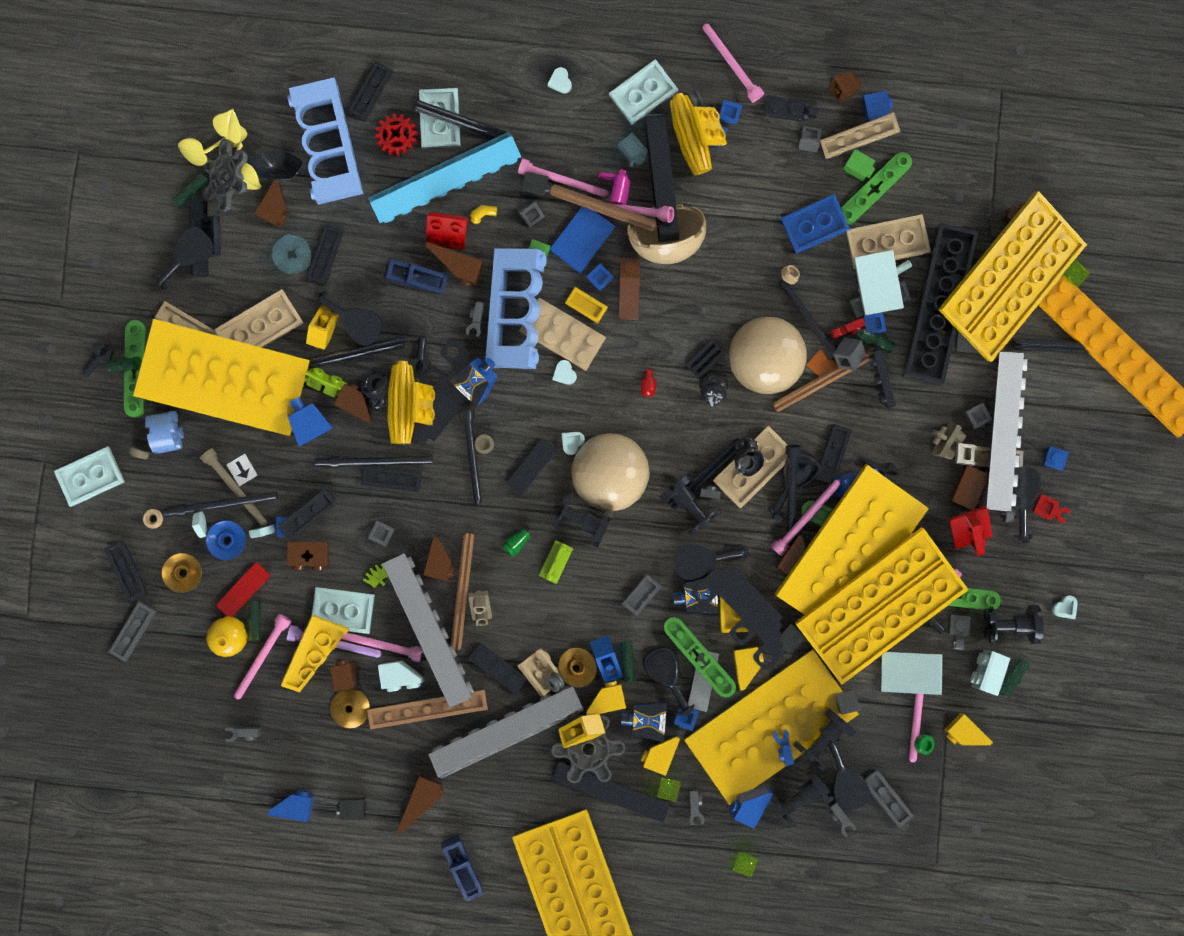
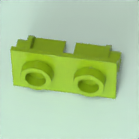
(317, 377)
(556, 562)

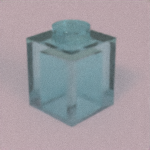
(632, 150)

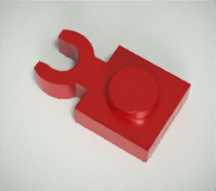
(852, 328)
(1048, 508)

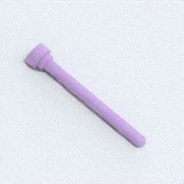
(295, 634)

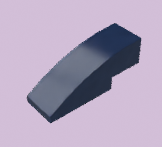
(415, 276)
(462, 867)

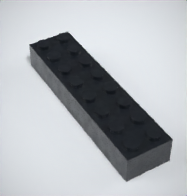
(932, 332)

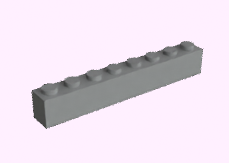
(428, 631)
(506, 732)

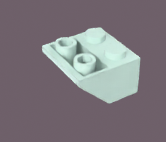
(989, 672)
(398, 674)

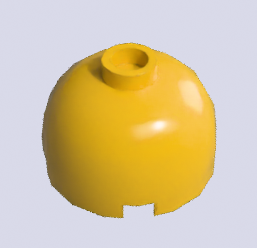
(226, 636)

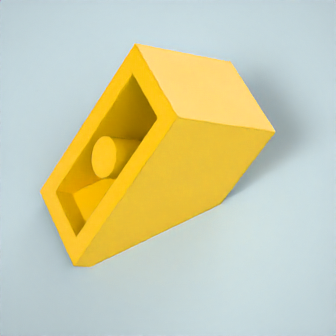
(321, 328)
(746, 666)
(608, 699)
(581, 730)
(965, 732)
(660, 755)

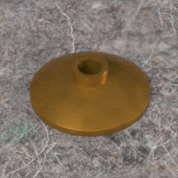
(172, 576)
(585, 664)
(359, 704)

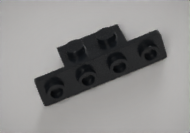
(210, 225)

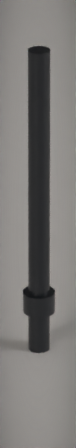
(336, 462)
(183, 509)

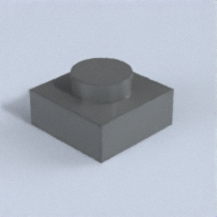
(978, 416)
(710, 493)
(381, 533)

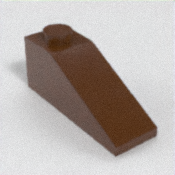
(462, 266)
(629, 288)
(422, 798)

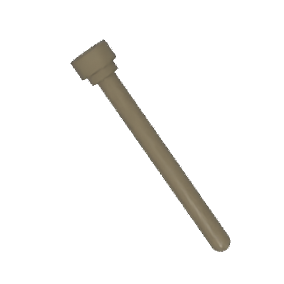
(210, 458)

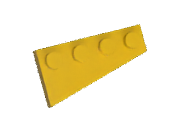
(315, 645)

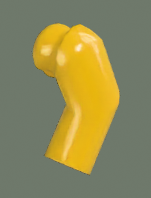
(481, 211)

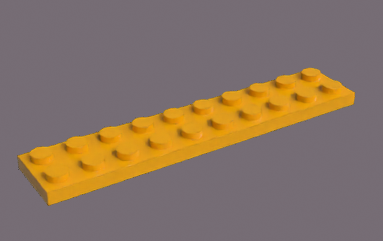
(1117, 353)

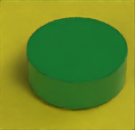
(924, 744)

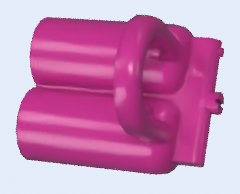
(620, 186)

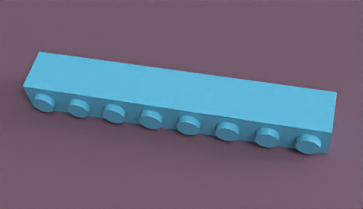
(444, 177)

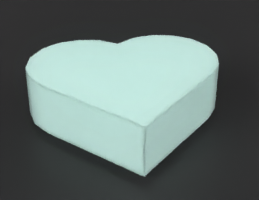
(560, 81)
(564, 373)
(572, 441)
(199, 524)
(262, 531)
(1066, 608)

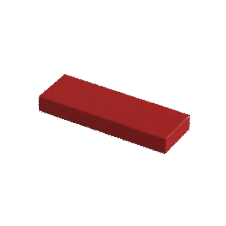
(243, 590)

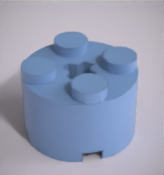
(164, 432)

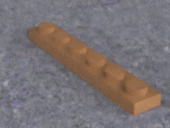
(424, 710)

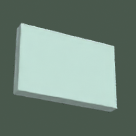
(643, 92)
(434, 131)
(878, 282)
(89, 476)
(345, 608)
(912, 673)

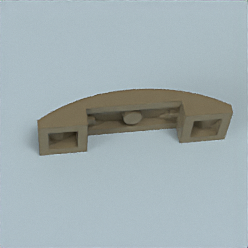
(977, 456)

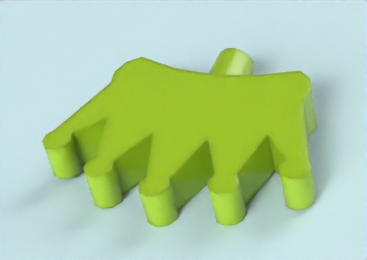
(377, 576)

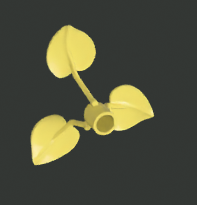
(228, 126)

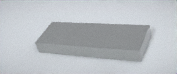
(700, 688)

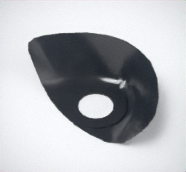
(268, 162)

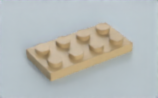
(904, 236)
(262, 322)
(566, 335)
(743, 488)

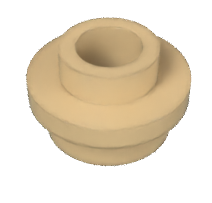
(790, 274)
(147, 518)

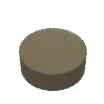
(484, 444)
(139, 452)

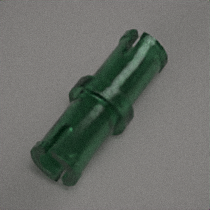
(190, 190)
(875, 340)
(124, 364)
(254, 620)
(628, 661)
(1014, 678)

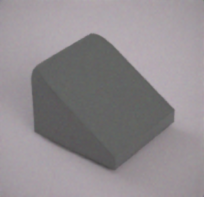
(810, 139)
(530, 212)
(847, 702)

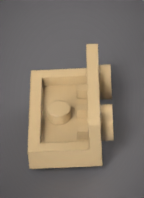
(536, 669)

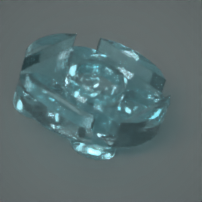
(287, 244)

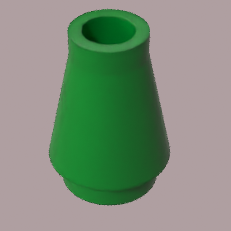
(515, 543)

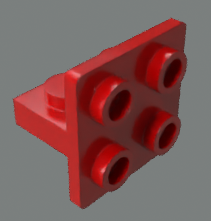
(447, 230)
(971, 529)

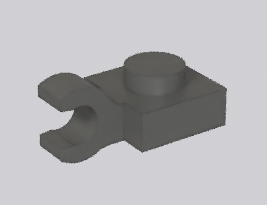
(477, 315)
(959, 627)
(248, 733)
(695, 801)
(837, 814)

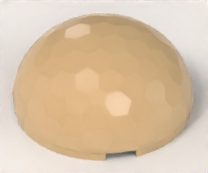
(691, 235)
(767, 355)
(610, 472)

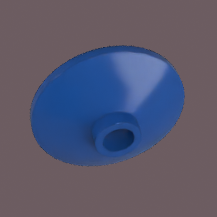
(217, 535)

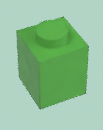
(859, 165)

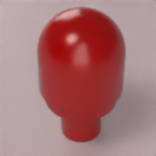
(648, 384)

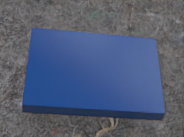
(815, 223)
(582, 238)

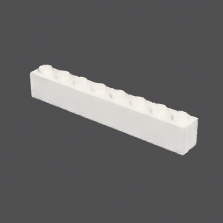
(1005, 431)

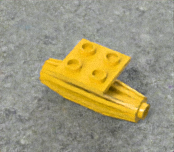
(695, 131)
(407, 403)

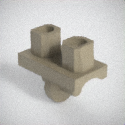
(944, 439)
(480, 607)

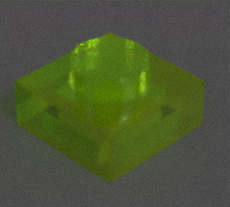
(1076, 273)
(668, 789)
(745, 864)

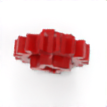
(400, 129)

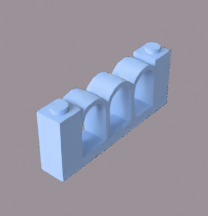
(317, 95)
(507, 261)

